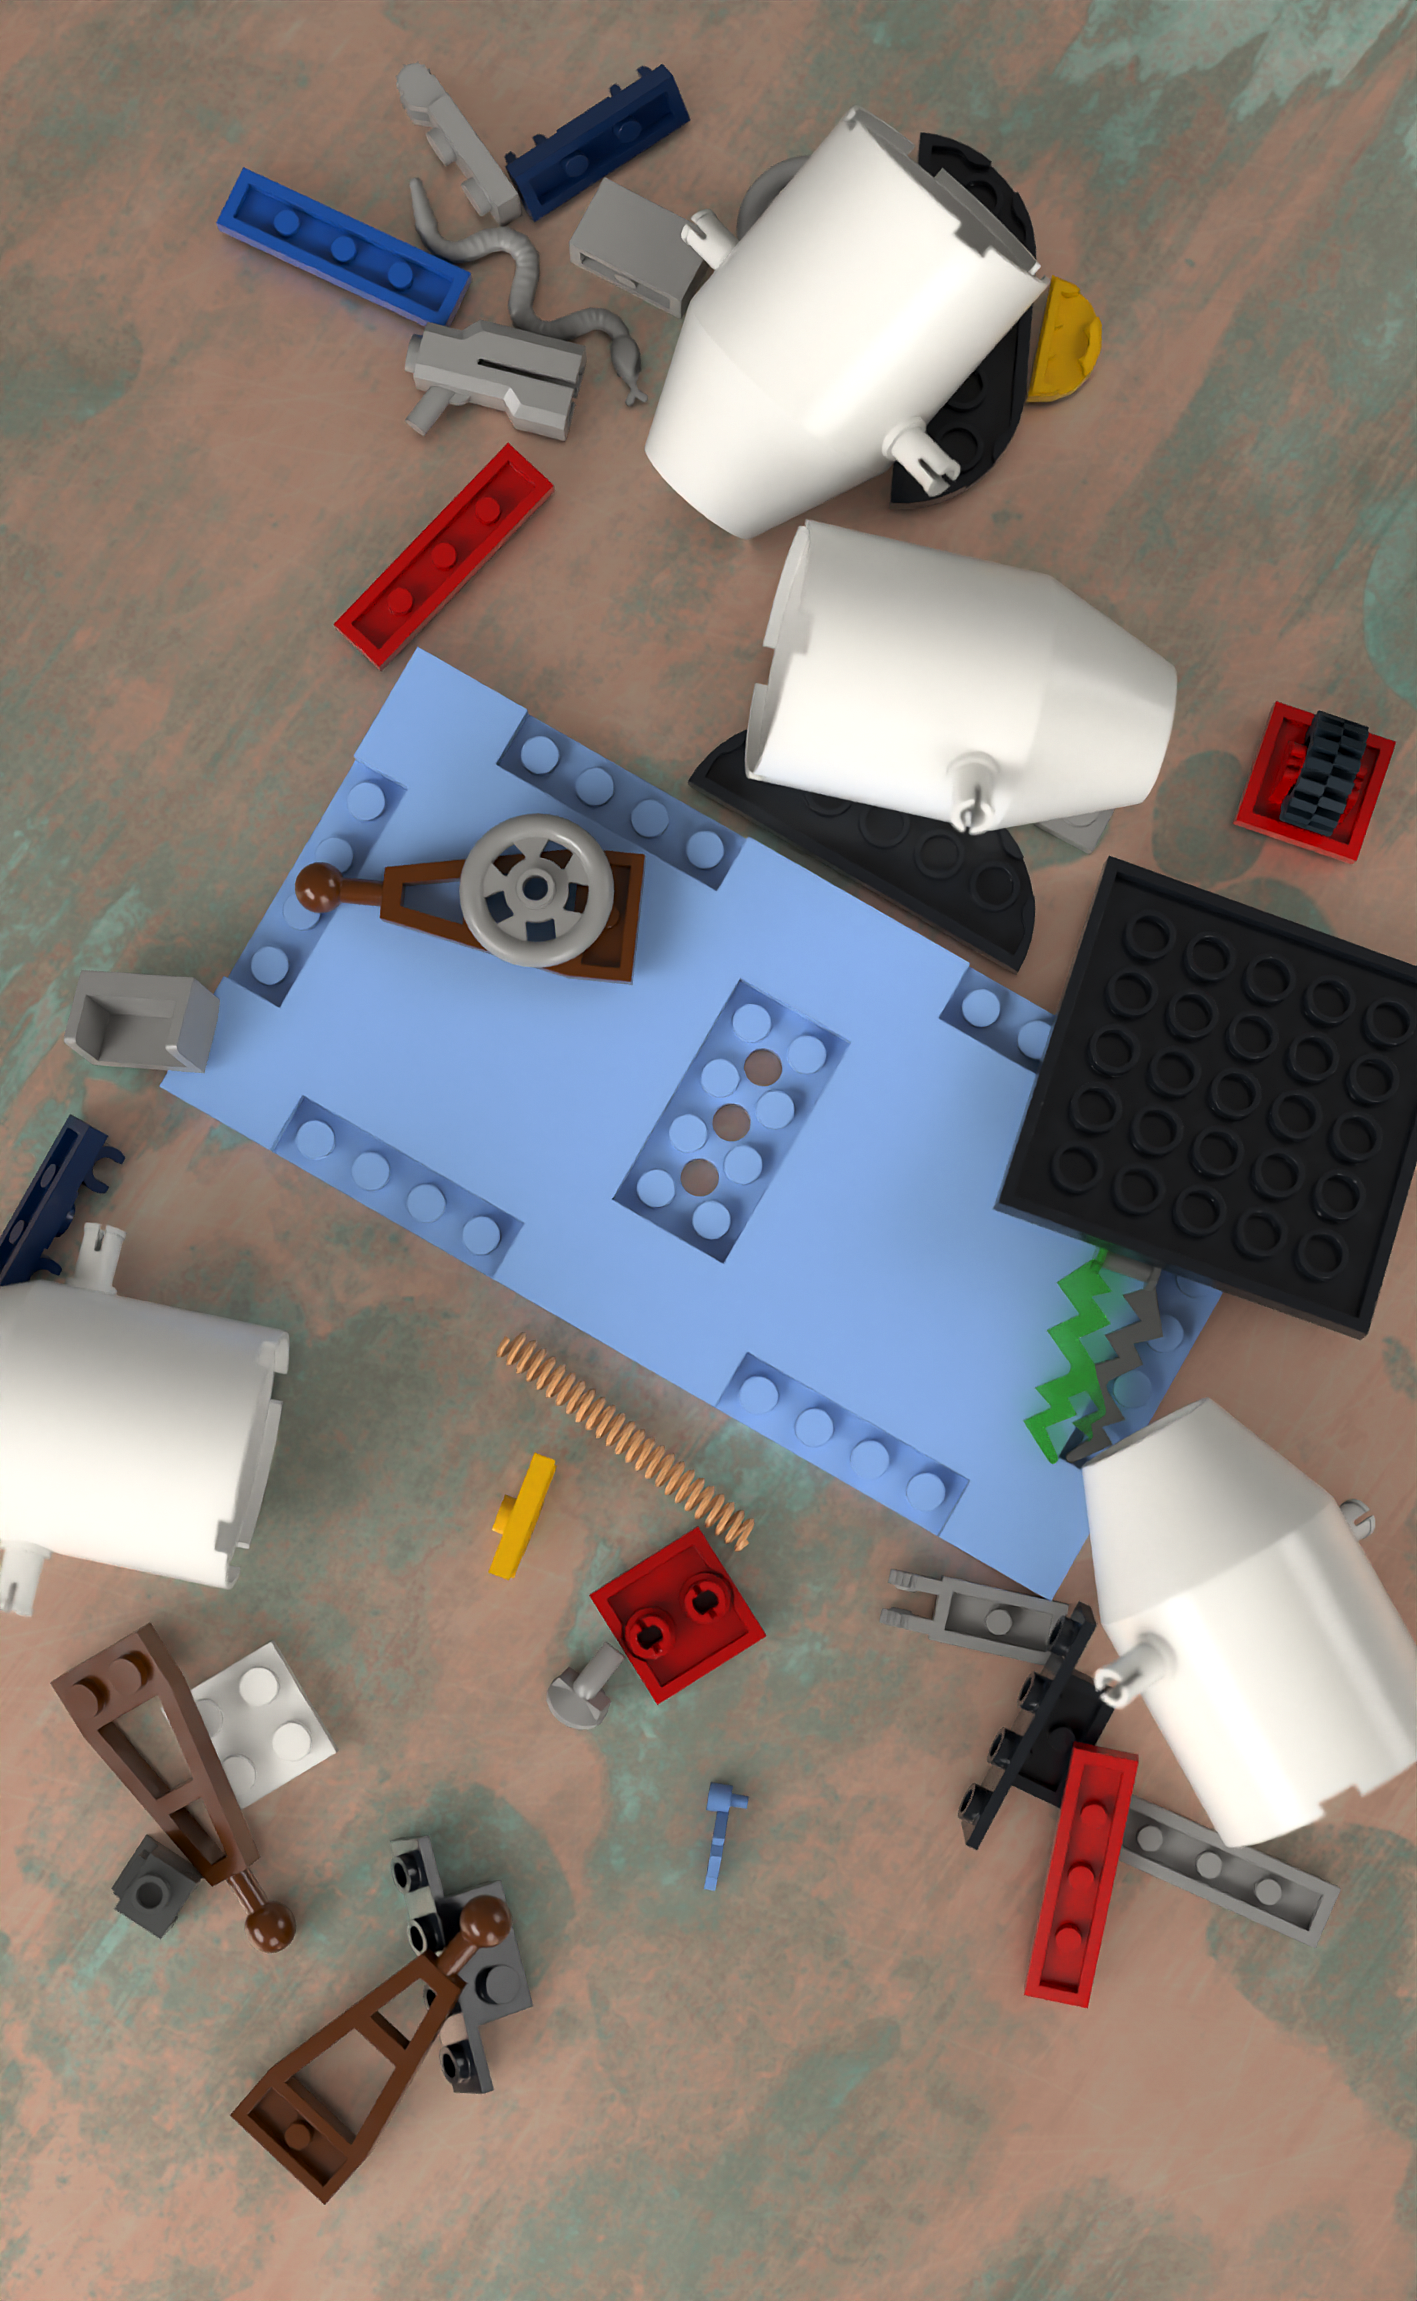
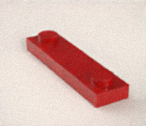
(444, 557)
(1081, 1874)

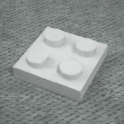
(261, 1724)

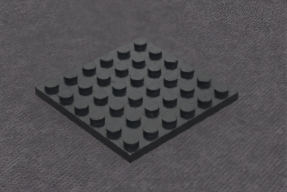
(1225, 1100)

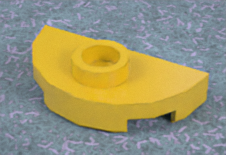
(1066, 343)
(519, 1517)

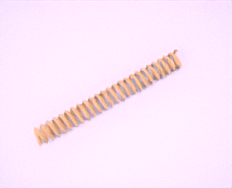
(624, 1443)

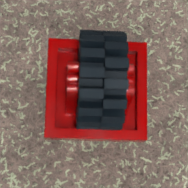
(1315, 781)

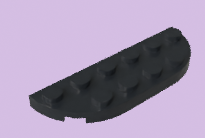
(987, 407)
(946, 877)

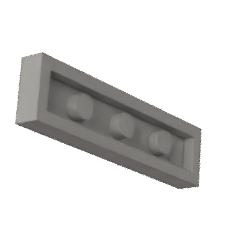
(1228, 1876)

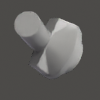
(579, 1697)

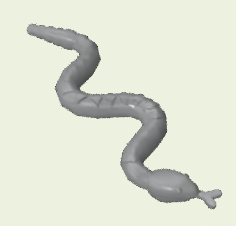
(623, 350)

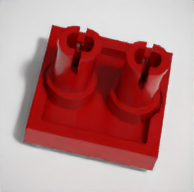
(677, 1615)

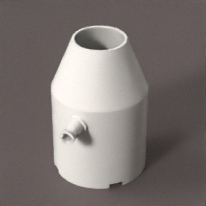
(834, 332)
(951, 687)
(129, 1429)
(1247, 1622)

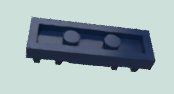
(597, 141)
(50, 1200)

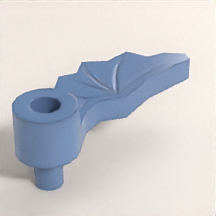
(719, 1801)

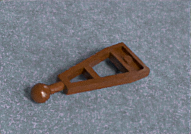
(609, 958)
(121, 1681)
(306, 2133)

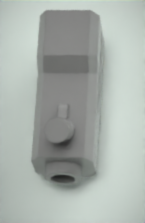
(498, 369)

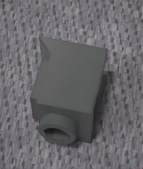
(155, 1886)

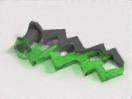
(1083, 1373)

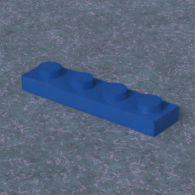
(343, 250)

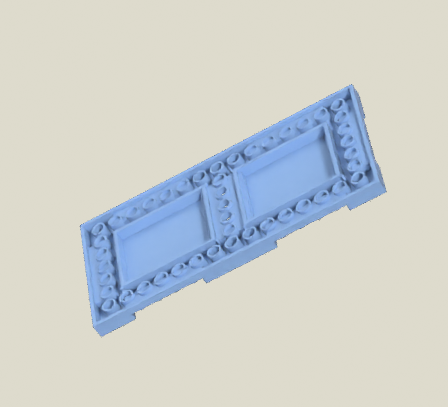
(541, 1126)

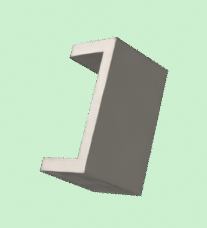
(638, 248)
(142, 1021)

